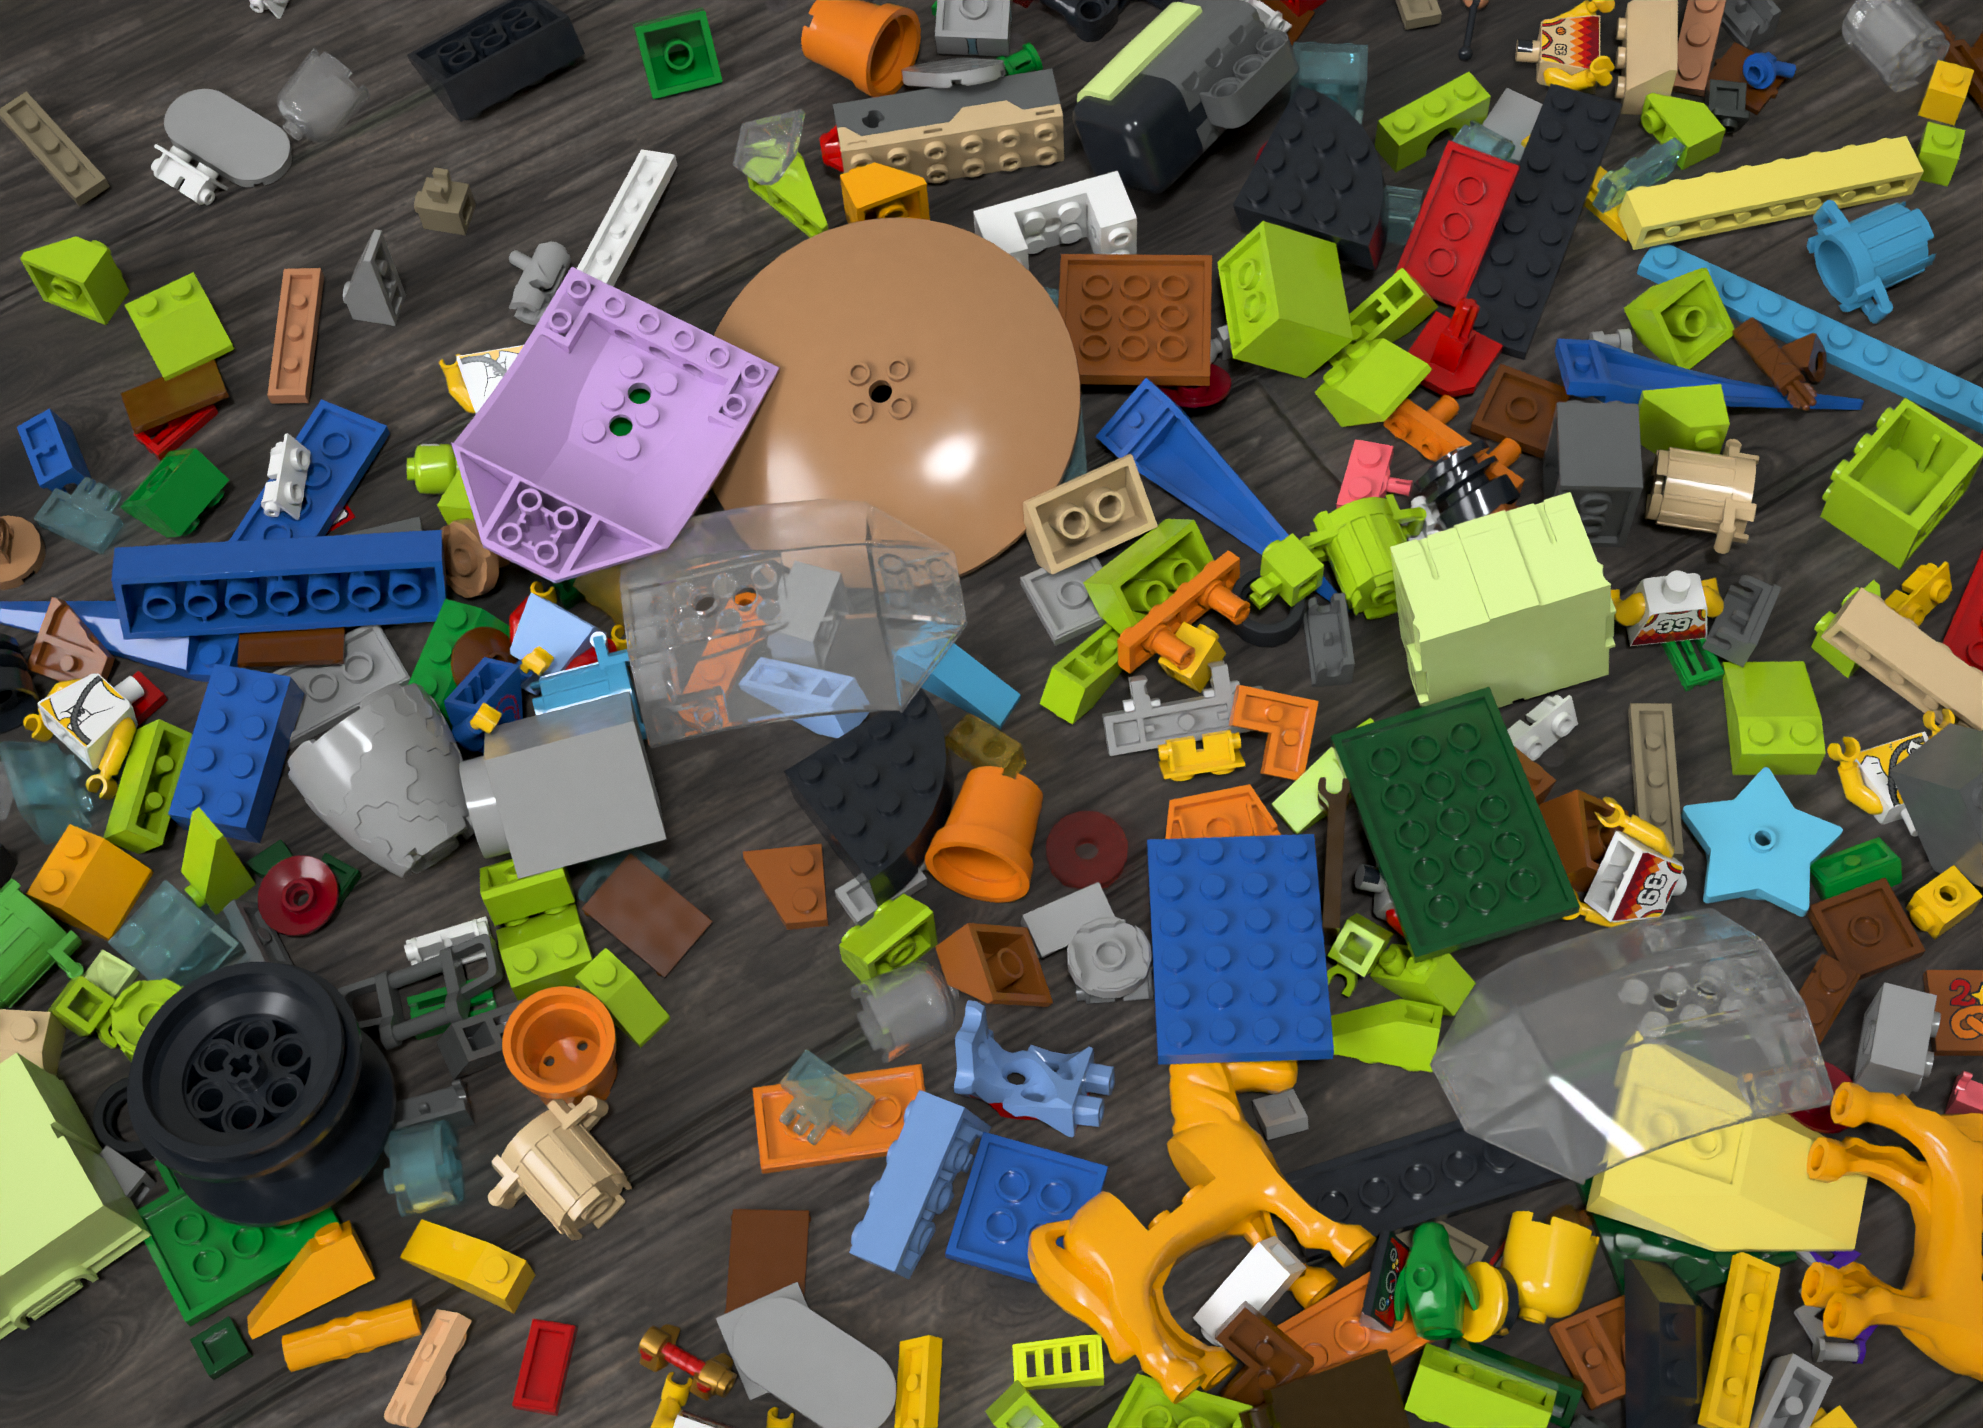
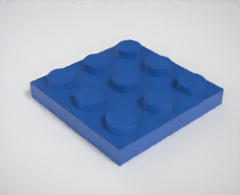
(1012, 1193)

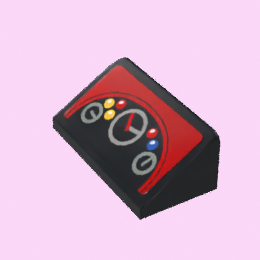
(1387, 1264)

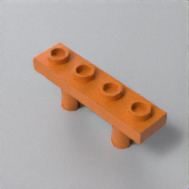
(1434, 439)
(1189, 602)

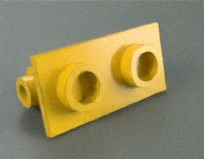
(1927, 589)
(1219, 755)

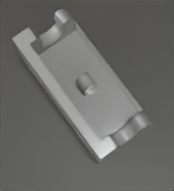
(1058, 922)

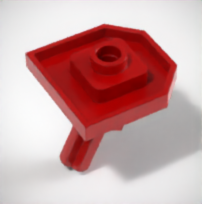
(1455, 351)

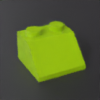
(78, 277)
(179, 326)
(1370, 382)
(1683, 418)
(515, 899)
(893, 937)
(544, 952)

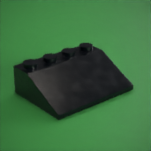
(497, 55)

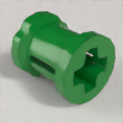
(1027, 56)

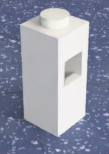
(1258, 1279)

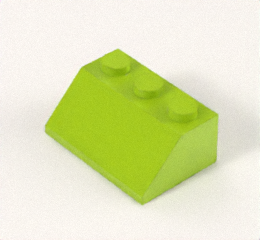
(1148, 572)

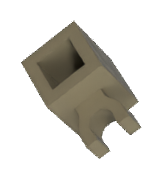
(445, 204)

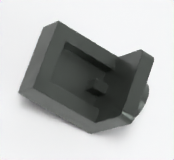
(1727, 103)

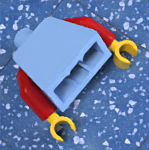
(558, 631)

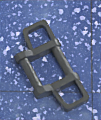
(457, 1003)

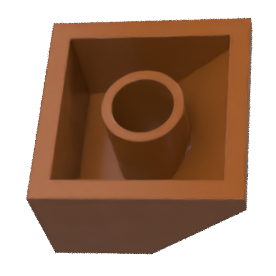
(1579, 834)
(994, 965)

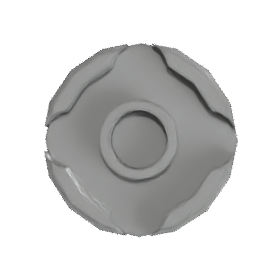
(1109, 957)

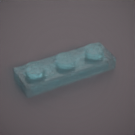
(1638, 172)

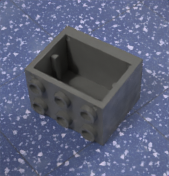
(1598, 459)
(1945, 799)

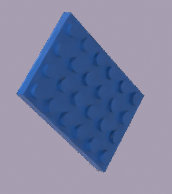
(1238, 950)

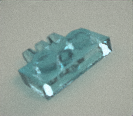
(84, 515)
(822, 1098)

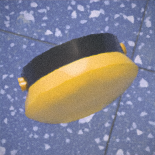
(1497, 1303)

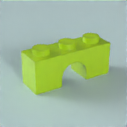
(1407, 132)

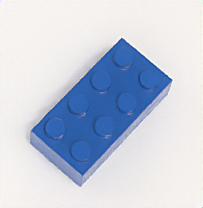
(237, 751)

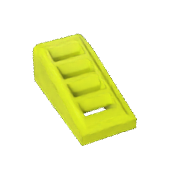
(1073, 1345)

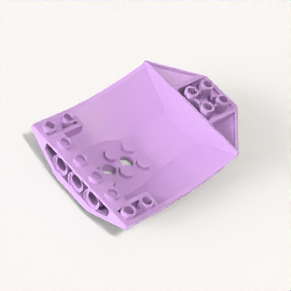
(540, 451)

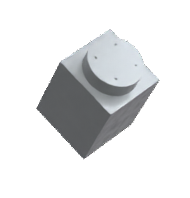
(564, 787)

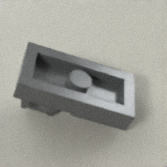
(257, 938)

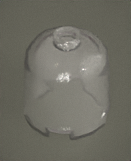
(319, 98)
(905, 1008)

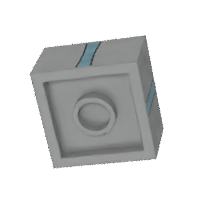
(973, 27)

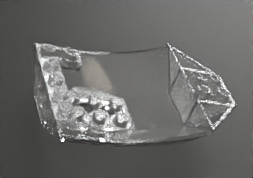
(840, 623)
(1588, 1071)

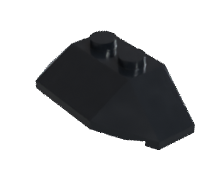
(1665, 1346)

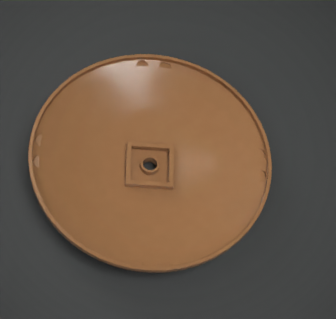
(974, 368)

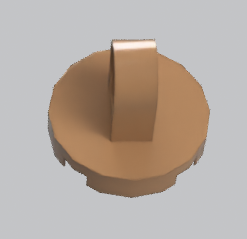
(20, 551)
(469, 565)

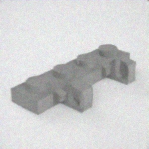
(1149, 723)

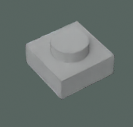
(1280, 1114)

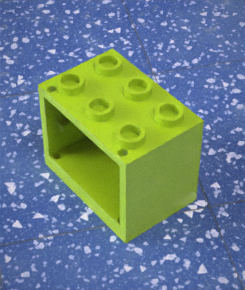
(1284, 300)
(1901, 482)

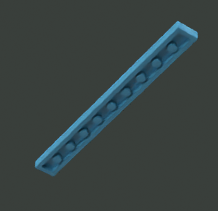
(1843, 345)

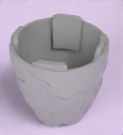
(388, 780)

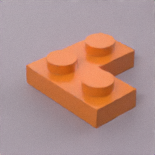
(1286, 720)

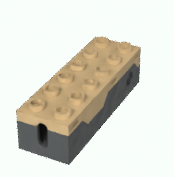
(952, 129)

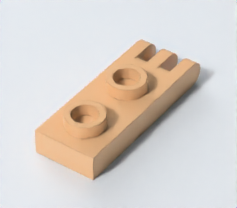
(427, 1369)

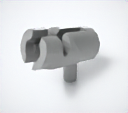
(539, 280)

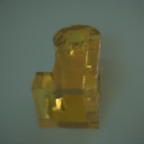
(986, 746)

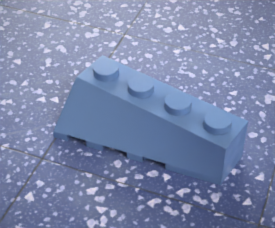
(916, 1183)

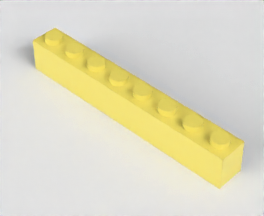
(1769, 192)

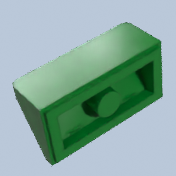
(1855, 868)

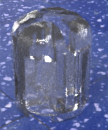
(1894, 40)

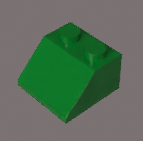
(677, 53)
(176, 493)

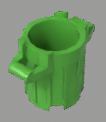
(30, 945)

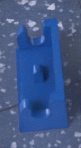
(53, 451)

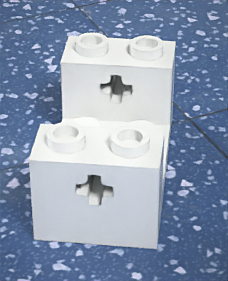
(1065, 214)

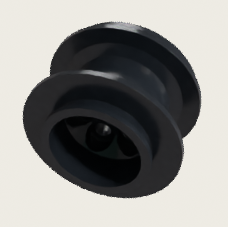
(236, 1055)

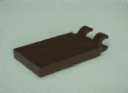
(1334, 808)
(1344, 1395)

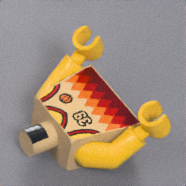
(1570, 49)

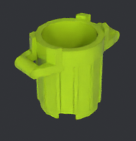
(1358, 546)
(136, 1008)

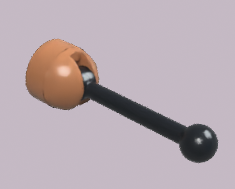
(1465, 53)

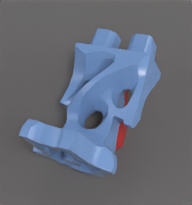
(1046, 1095)

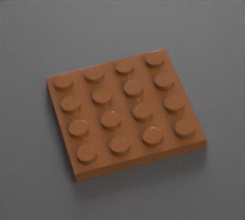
(1138, 317)

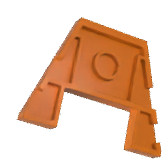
(1220, 814)

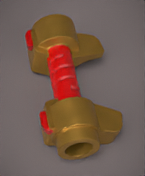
(710, 1377)

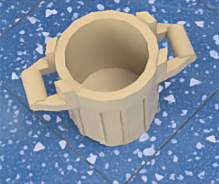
(1704, 492)
(562, 1168)

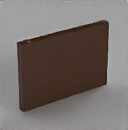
(170, 399)
(292, 647)
(647, 915)
(766, 1253)

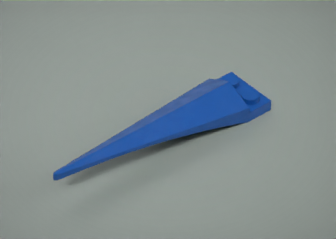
(1619, 375)
(1188, 466)
(184, 655)

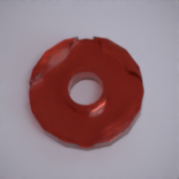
(1080, 829)

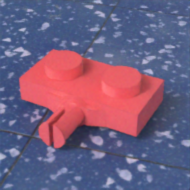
(1370, 474)

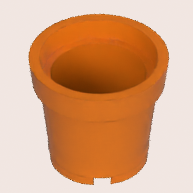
(863, 42)
(988, 837)
(553, 1027)

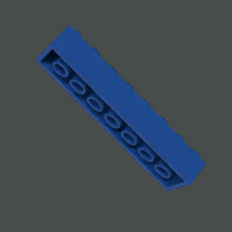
(279, 584)

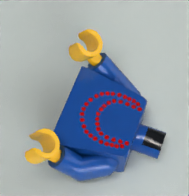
(491, 697)

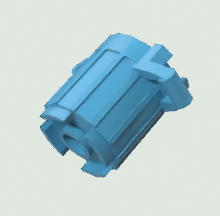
(1869, 254)
(588, 682)

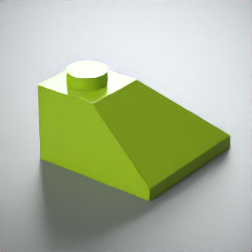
(1681, 319)

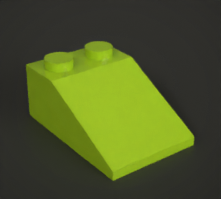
(1772, 718)
(1149, 1407)

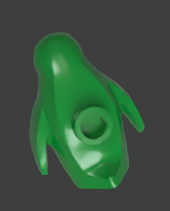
(1434, 1285)

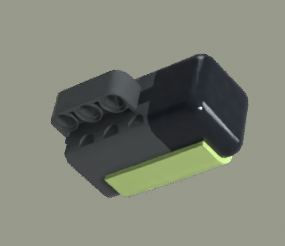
(1179, 90)

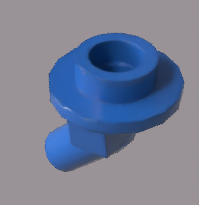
(1762, 69)

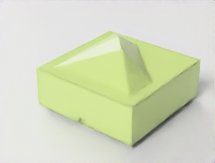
(111, 974)

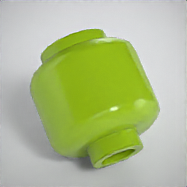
(432, 468)

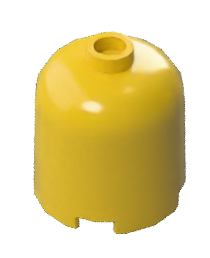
(1548, 1265)

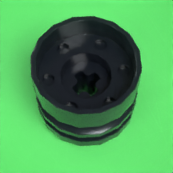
(1466, 485)
(17, 687)

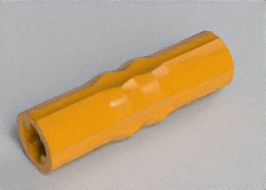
(351, 1335)

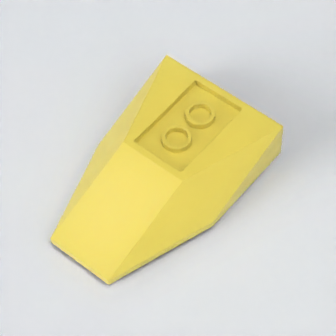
(1735, 1192)

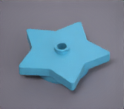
(1759, 845)

